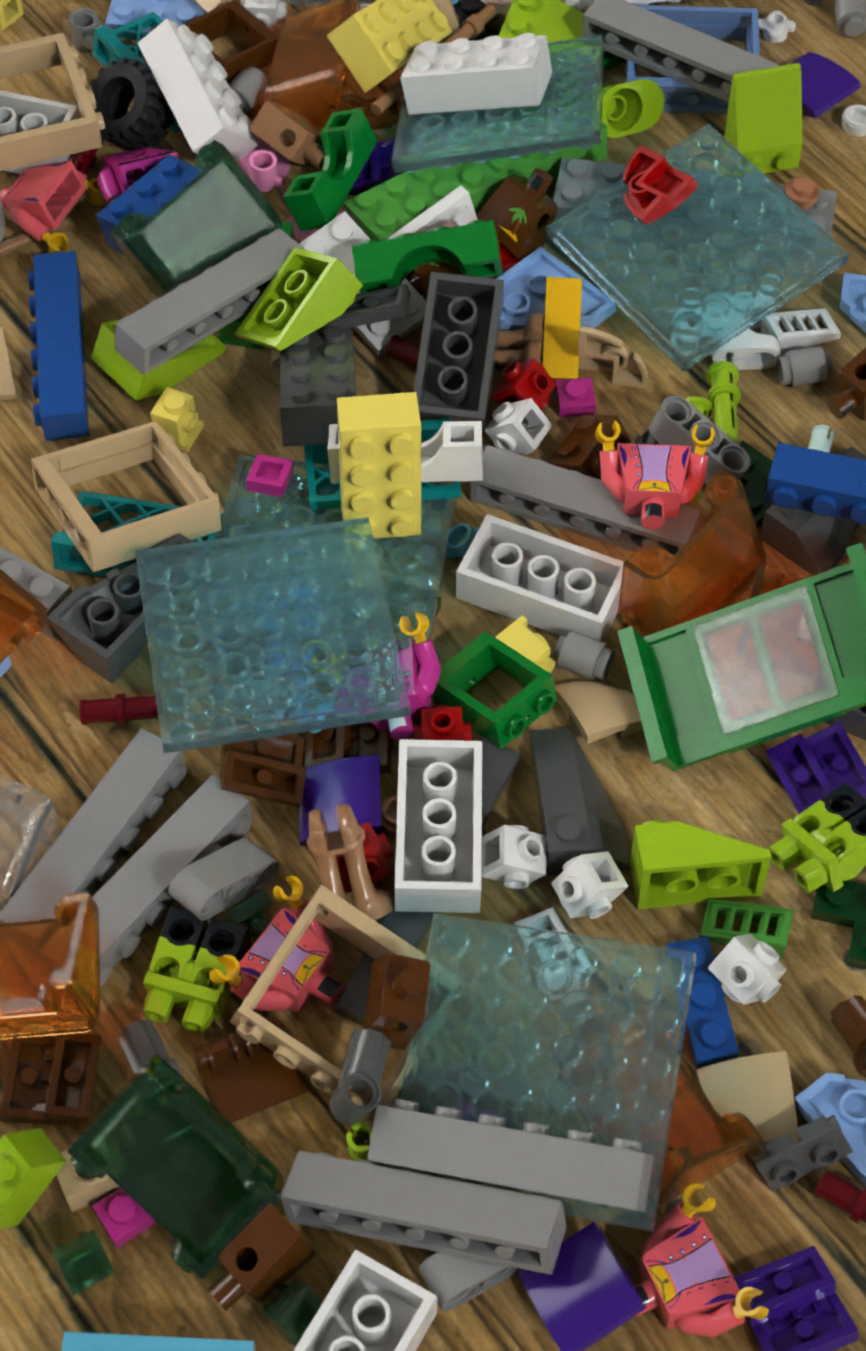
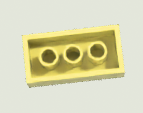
(384, 35)
(381, 462)

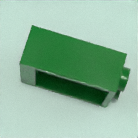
(477, 663)

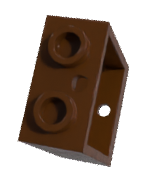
(232, 20)

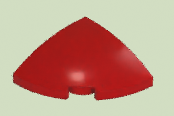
(654, 185)

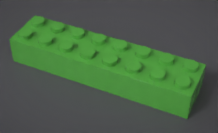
(406, 196)

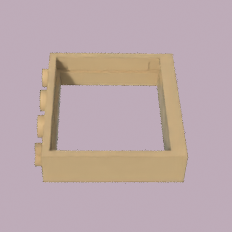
(55, 139)
(110, 454)
(362, 933)

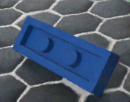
(708, 1018)

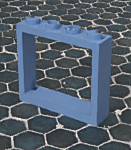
(716, 22)

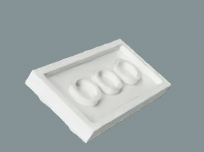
(337, 241)

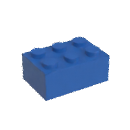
(147, 195)

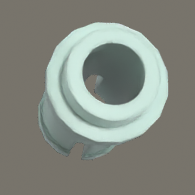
(819, 438)

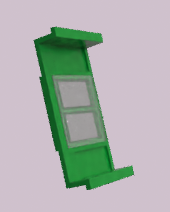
(753, 667)

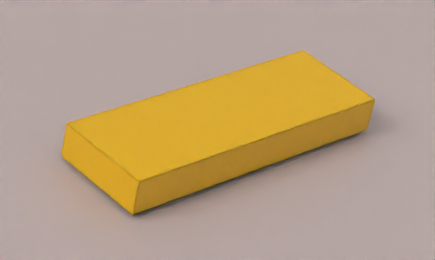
(562, 327)

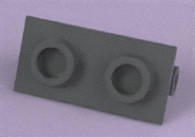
(820, 1145)

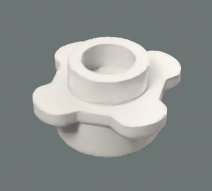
(776, 27)

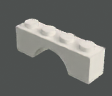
(449, 455)

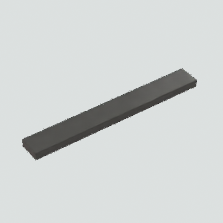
(412, 927)

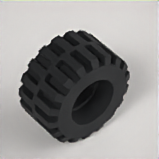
(149, 113)

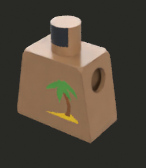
(289, 134)

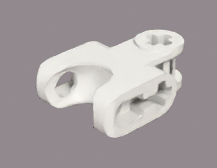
(749, 350)

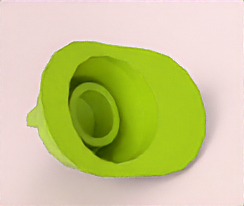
(631, 107)

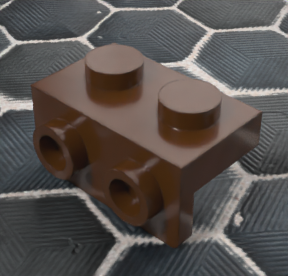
(581, 447)

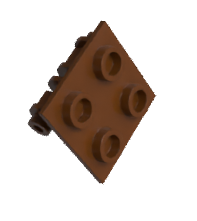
(246, 1075)

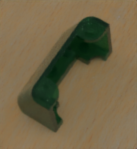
(198, 226)
(179, 1163)

